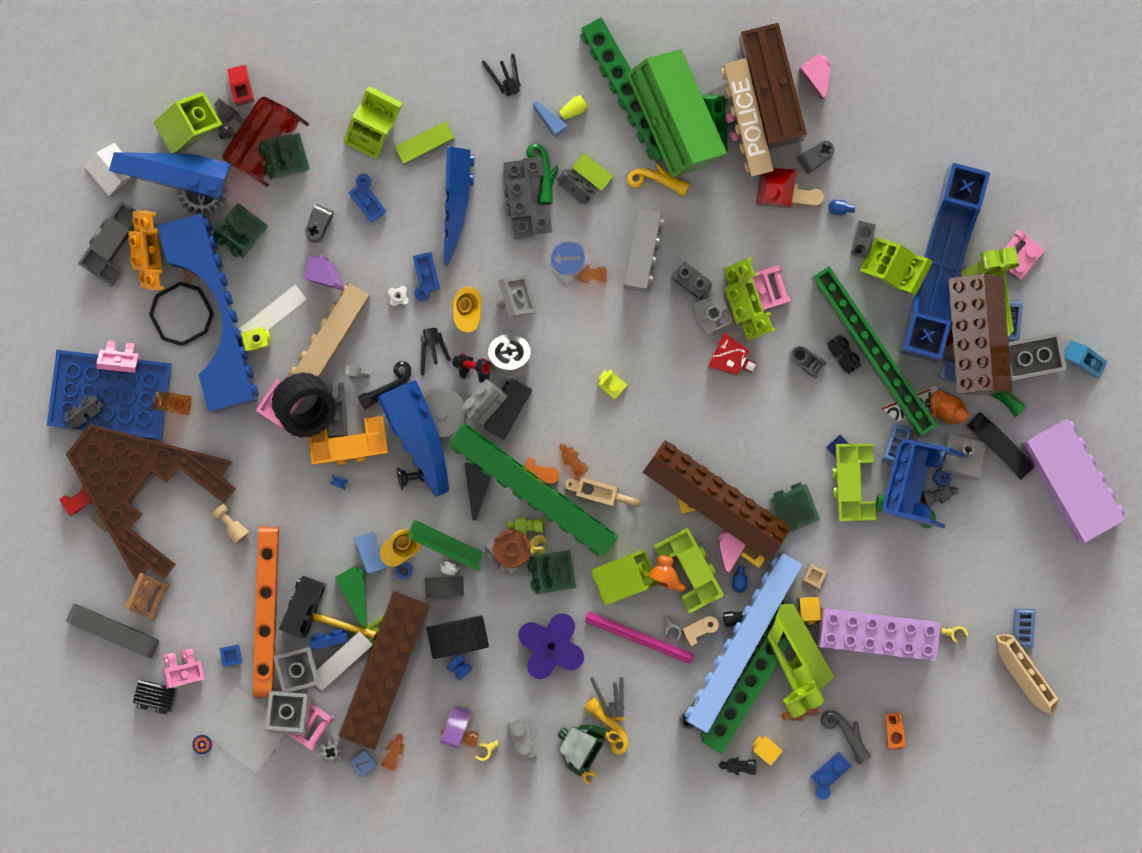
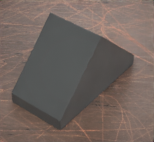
(444, 586)

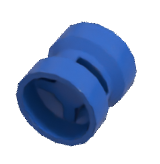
(463, 670)

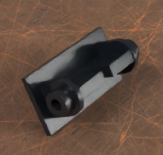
(841, 347)

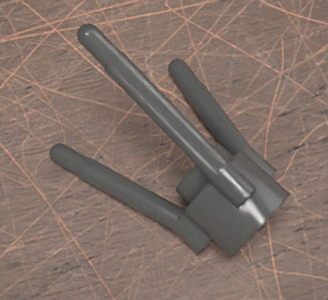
(615, 708)

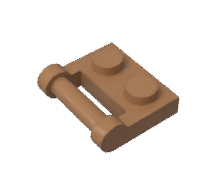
(142, 593)

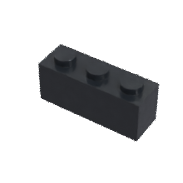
(507, 413)

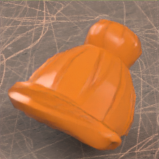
(948, 408)
(666, 575)

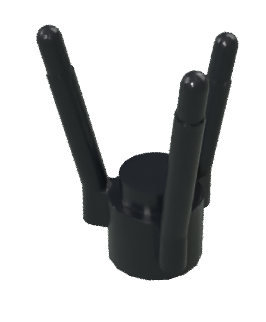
(509, 85)
(432, 337)

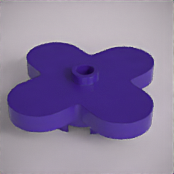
(538, 637)

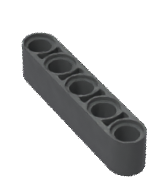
(112, 630)

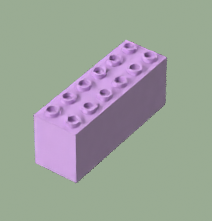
(1074, 481)
(878, 634)

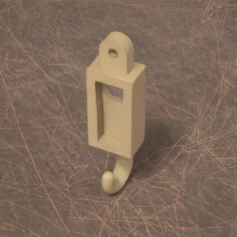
(602, 492)

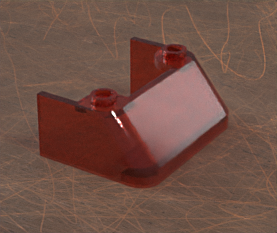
(264, 121)

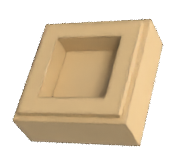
(814, 576)

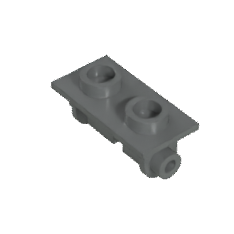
(570, 180)
(88, 405)

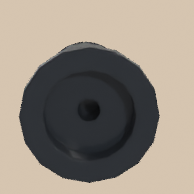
(403, 478)

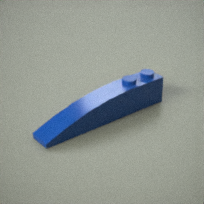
(174, 170)
(457, 191)
(415, 426)

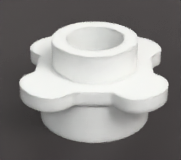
(394, 292)
(449, 567)

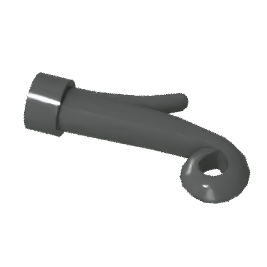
(853, 736)

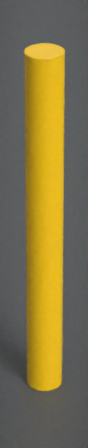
(343, 625)

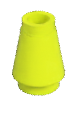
(574, 107)

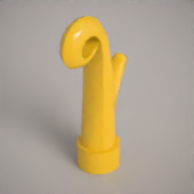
(661, 177)
(593, 706)

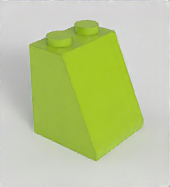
(187, 122)
(623, 577)

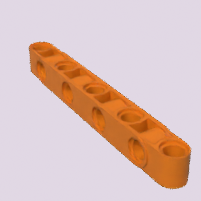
(265, 611)

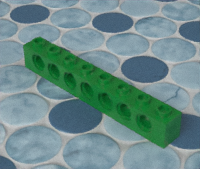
(599, 29)
(720, 742)

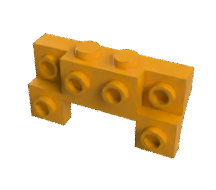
(145, 249)
(350, 447)

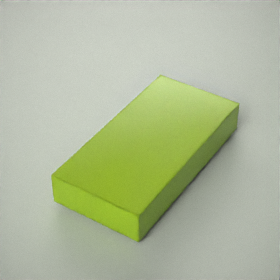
(592, 172)

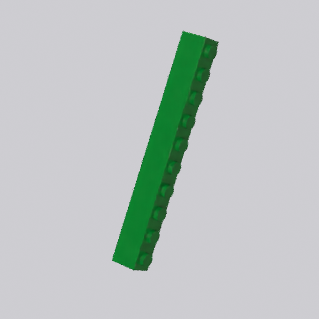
(874, 351)
(533, 489)

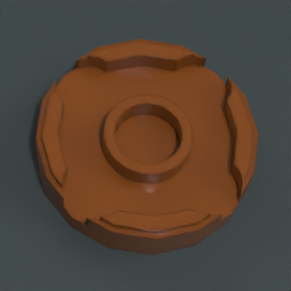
(512, 548)

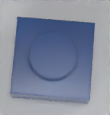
(231, 655)

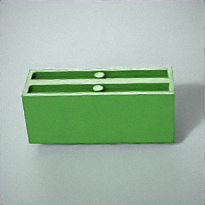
(676, 113)

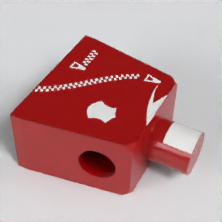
(731, 357)

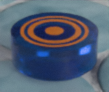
(202, 744)

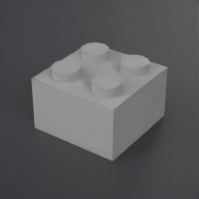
(288, 713)

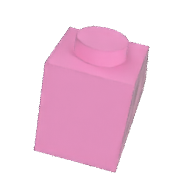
(817, 74)
(730, 549)

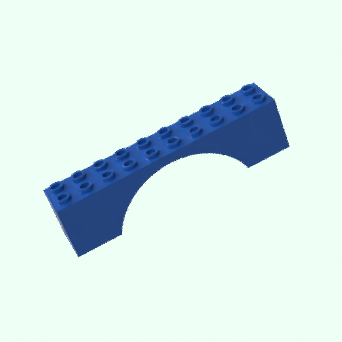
(947, 244)
(227, 377)

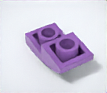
(455, 727)

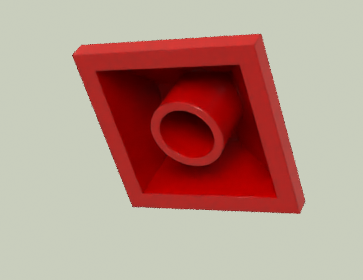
(776, 188)

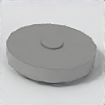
(446, 411)

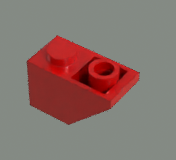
(240, 85)

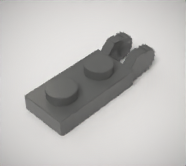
(339, 423)

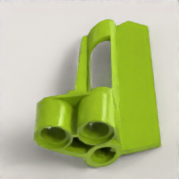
(996, 263)
(808, 669)

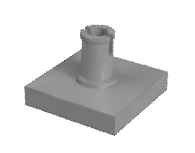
(515, 296)
(972, 461)

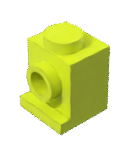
(248, 340)

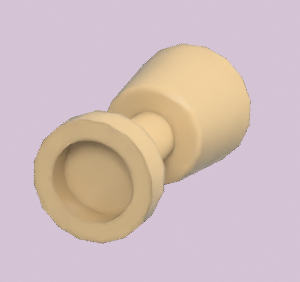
(235, 529)

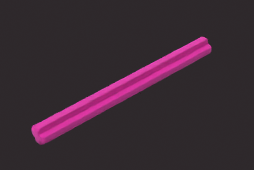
(639, 637)

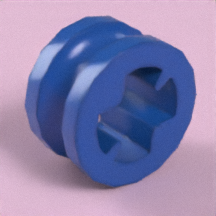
(339, 482)
(401, 576)

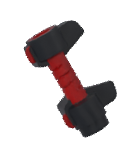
(465, 363)

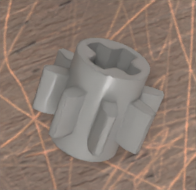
(336, 751)

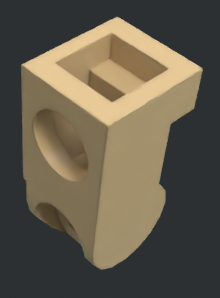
(807, 198)
(705, 625)

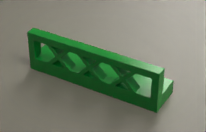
(445, 544)

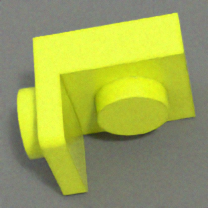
(611, 384)

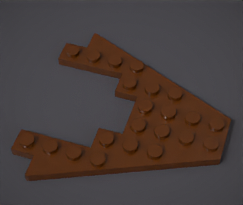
(113, 469)

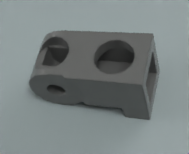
(862, 239)

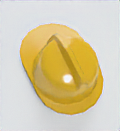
(467, 309)
(398, 549)

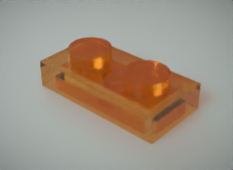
(172, 402)

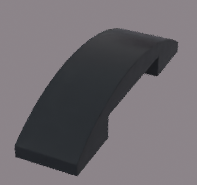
(1001, 445)

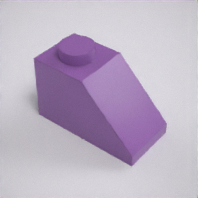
(323, 272)

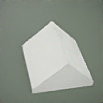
(99, 169)

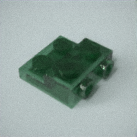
(283, 156)
(239, 231)
(795, 506)
(551, 572)

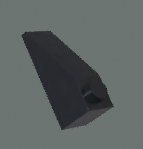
(477, 487)

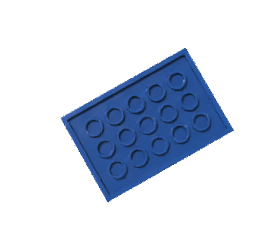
(125, 395)

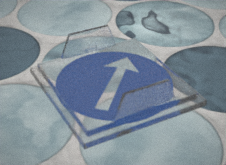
(567, 258)

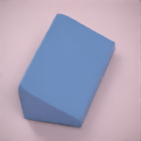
(370, 552)

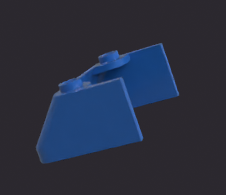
(909, 478)

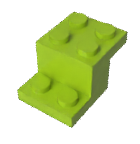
(372, 122)
(895, 266)

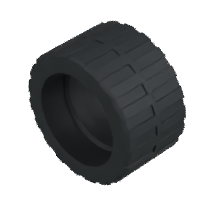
(313, 420)
(457, 637)

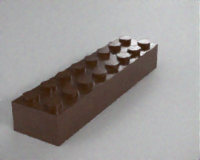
(717, 500)
(383, 670)

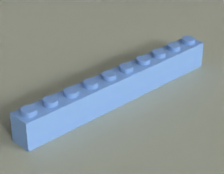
(743, 642)

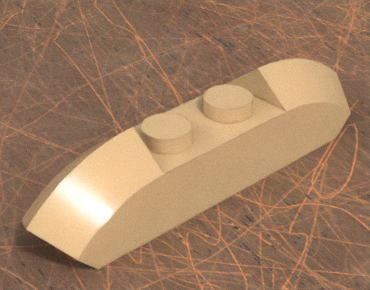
(1026, 674)

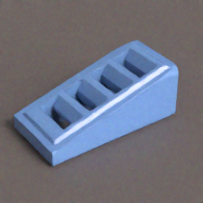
(552, 122)
(1018, 312)
(896, 428)
(1031, 612)

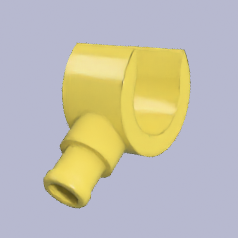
(535, 541)
(950, 632)
(491, 746)

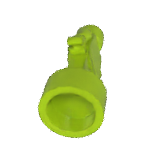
(524, 525)

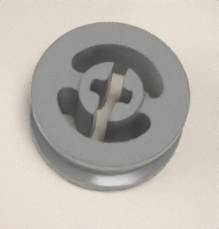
(509, 346)

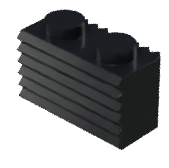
(155, 696)

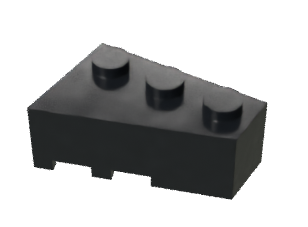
(303, 606)

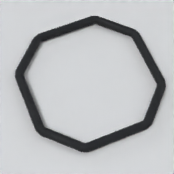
(193, 337)

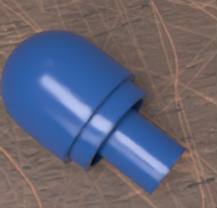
(840, 207)
(739, 580)

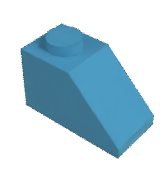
(1084, 358)

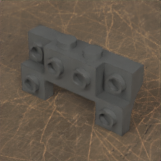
(520, 198)
(108, 243)

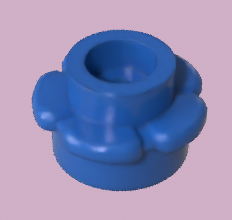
(941, 482)

